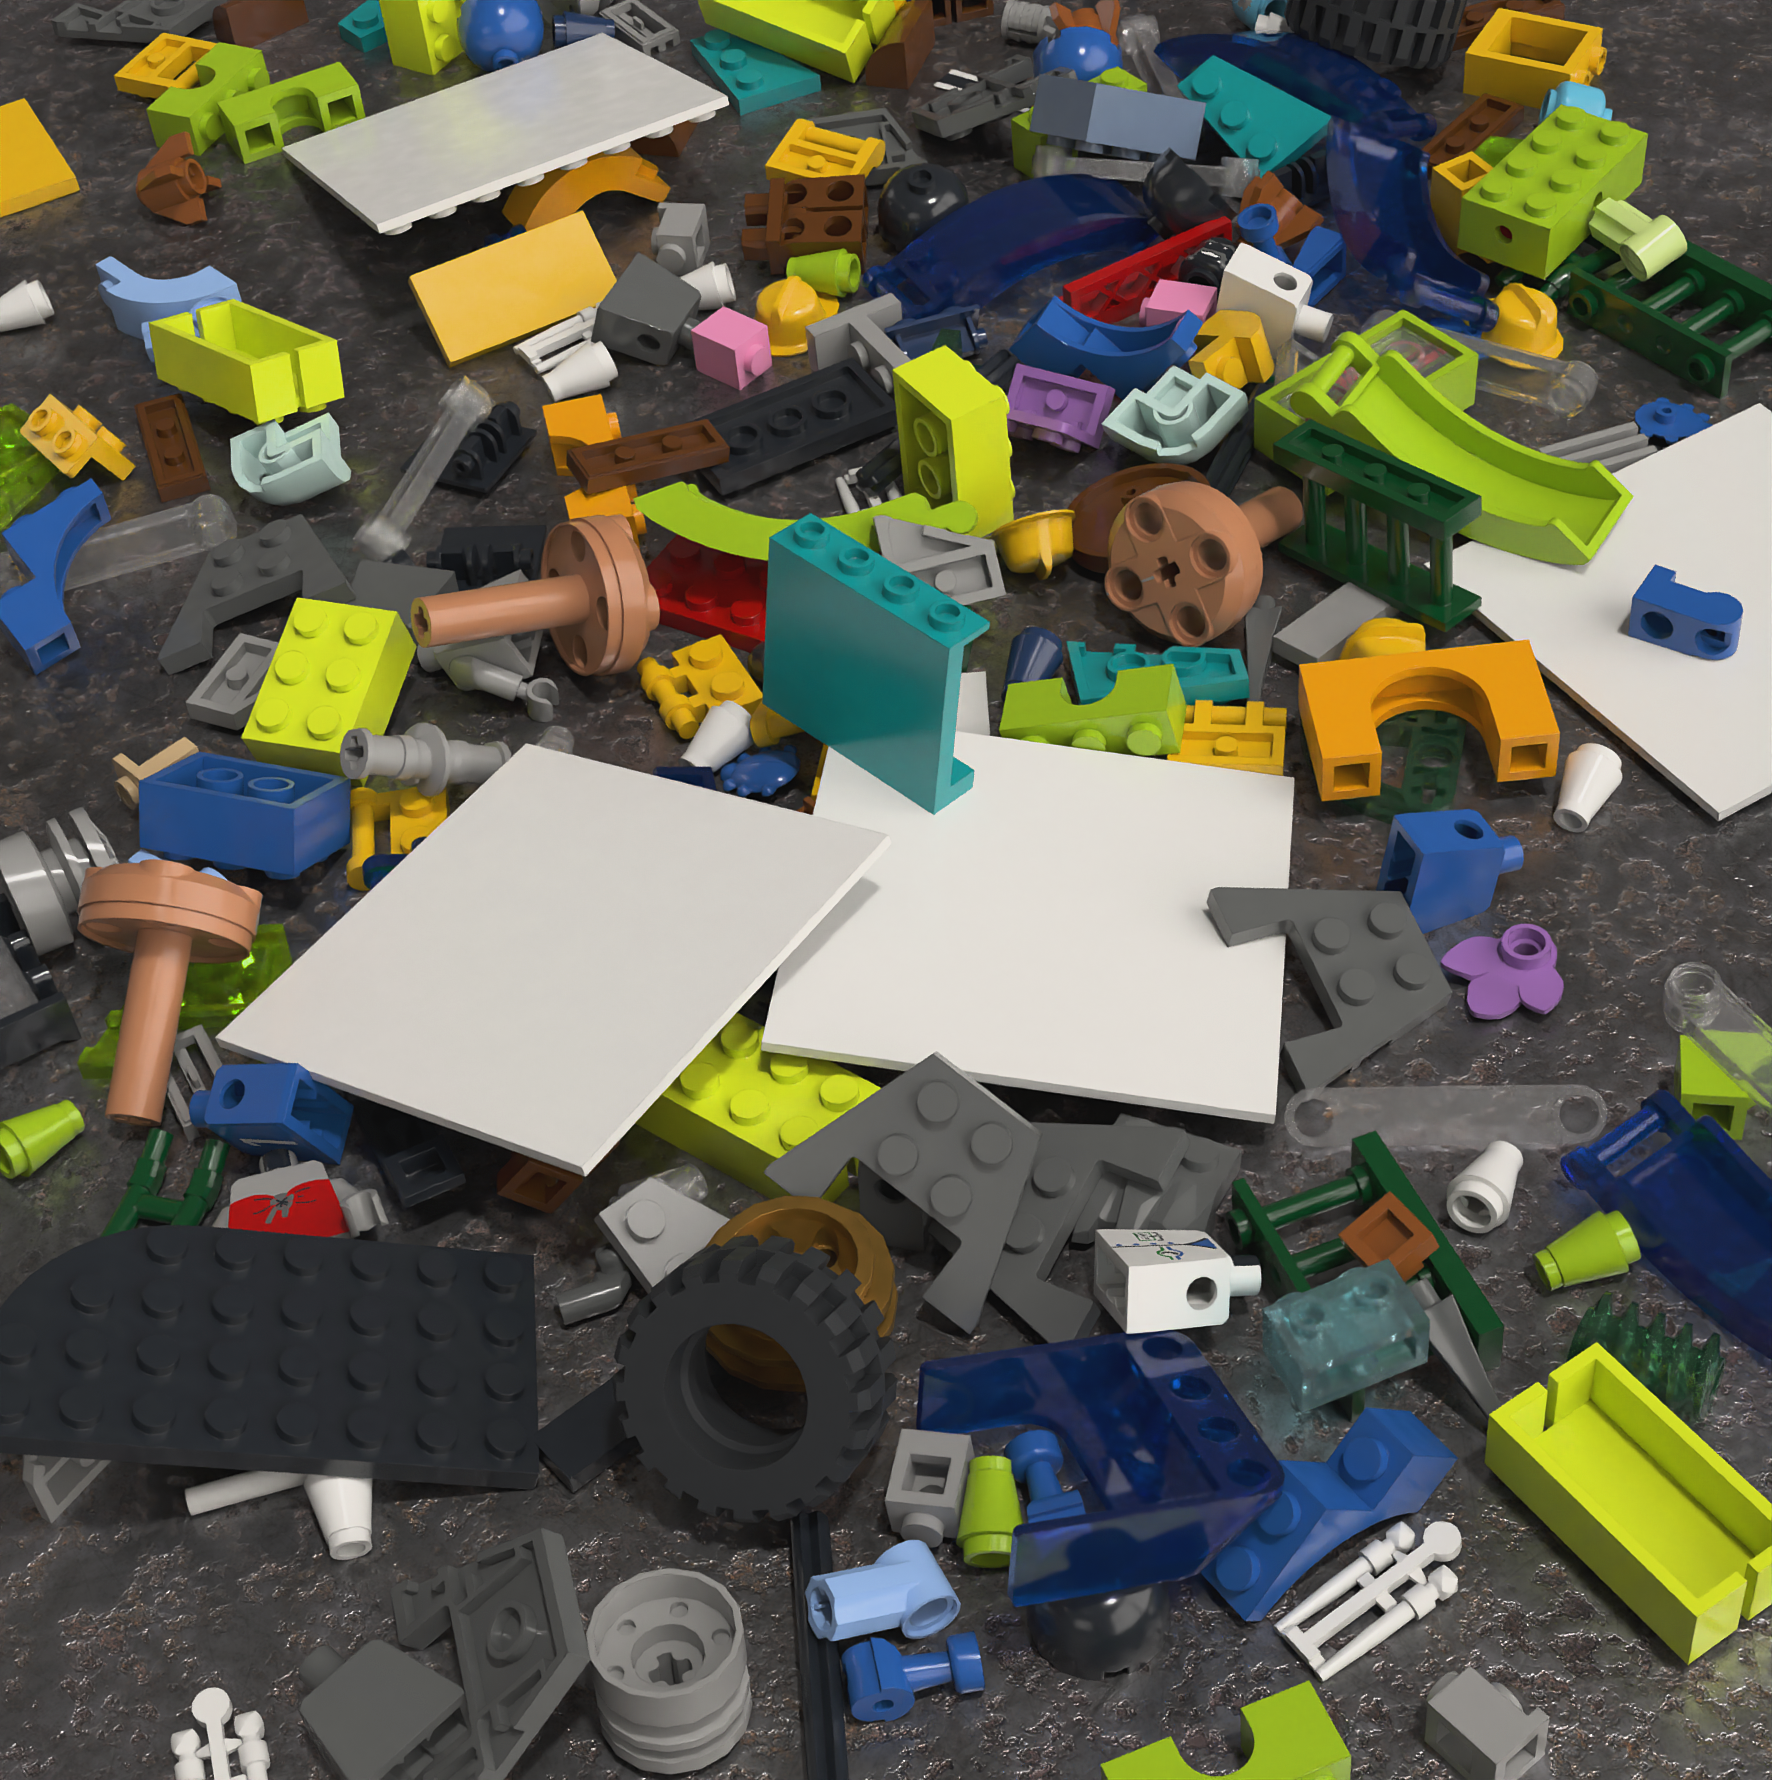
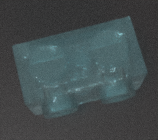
(1345, 1334)

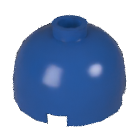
(500, 32)
(1080, 49)

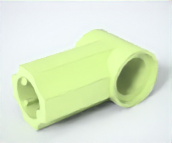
(1640, 241)

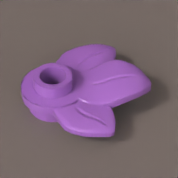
(1508, 971)

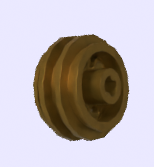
(814, 1223)

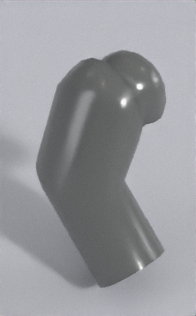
(602, 1293)

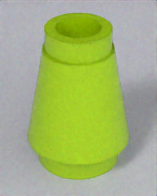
(828, 272)
(36, 1137)
(1588, 1252)
(989, 1513)

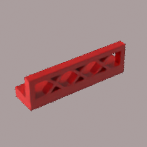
(1121, 287)

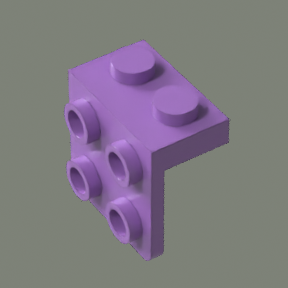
(1057, 408)

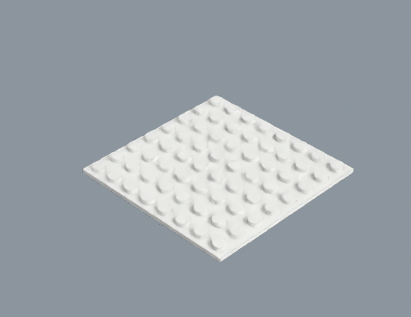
(500, 131)
(1708, 518)
(1053, 930)
(556, 952)

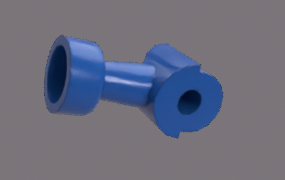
(1259, 225)
(1036, 1462)
(885, 1681)

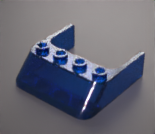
(1151, 1437)

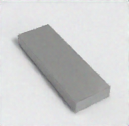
(1326, 627)

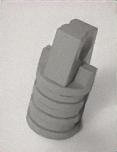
(1027, 22)

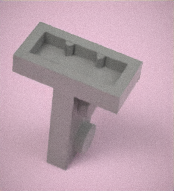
(861, 336)

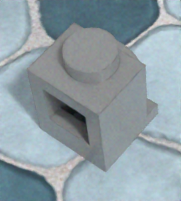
(681, 237)
(928, 1485)
(1483, 1727)

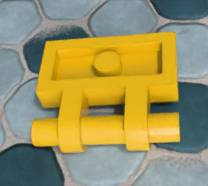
(710, 675)
(1234, 737)

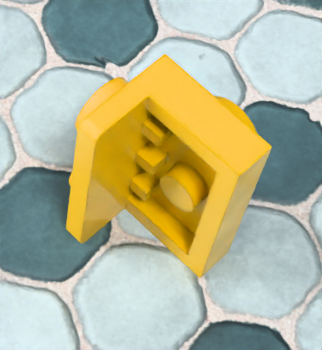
(72, 439)

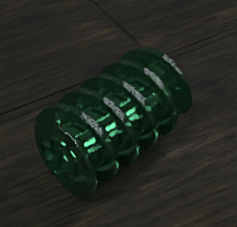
(1654, 1356)

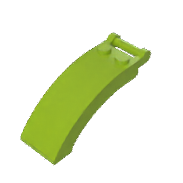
(1529, 498)
(709, 523)

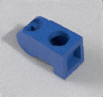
(1685, 617)

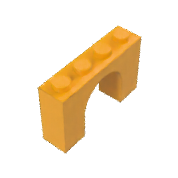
(1486, 684)

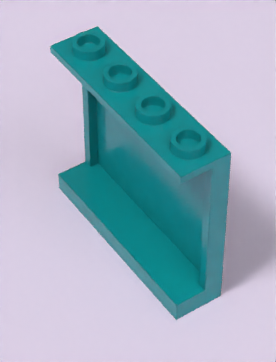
(867, 659)

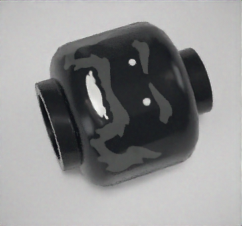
(1207, 262)

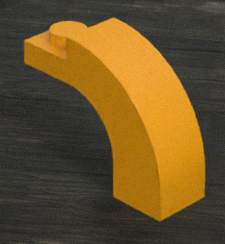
(567, 190)

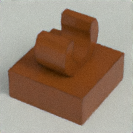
(1389, 1232)

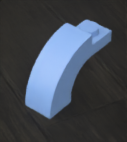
(144, 299)

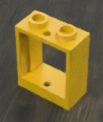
(1526, 81)

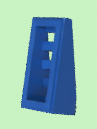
(1324, 260)

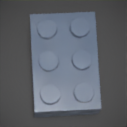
(1116, 117)

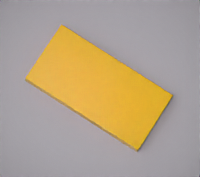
(29, 162)
(513, 288)

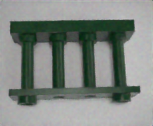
(1699, 277)
(1405, 497)
(1365, 1182)

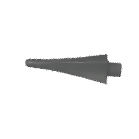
(1259, 629)
(1454, 1347)

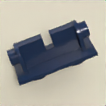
(918, 336)

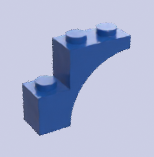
(1119, 356)
(43, 551)
(1375, 1473)

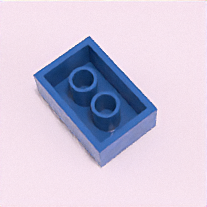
(244, 814)

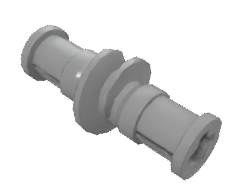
(420, 758)

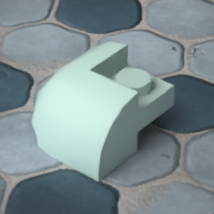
(1177, 417)
(291, 464)

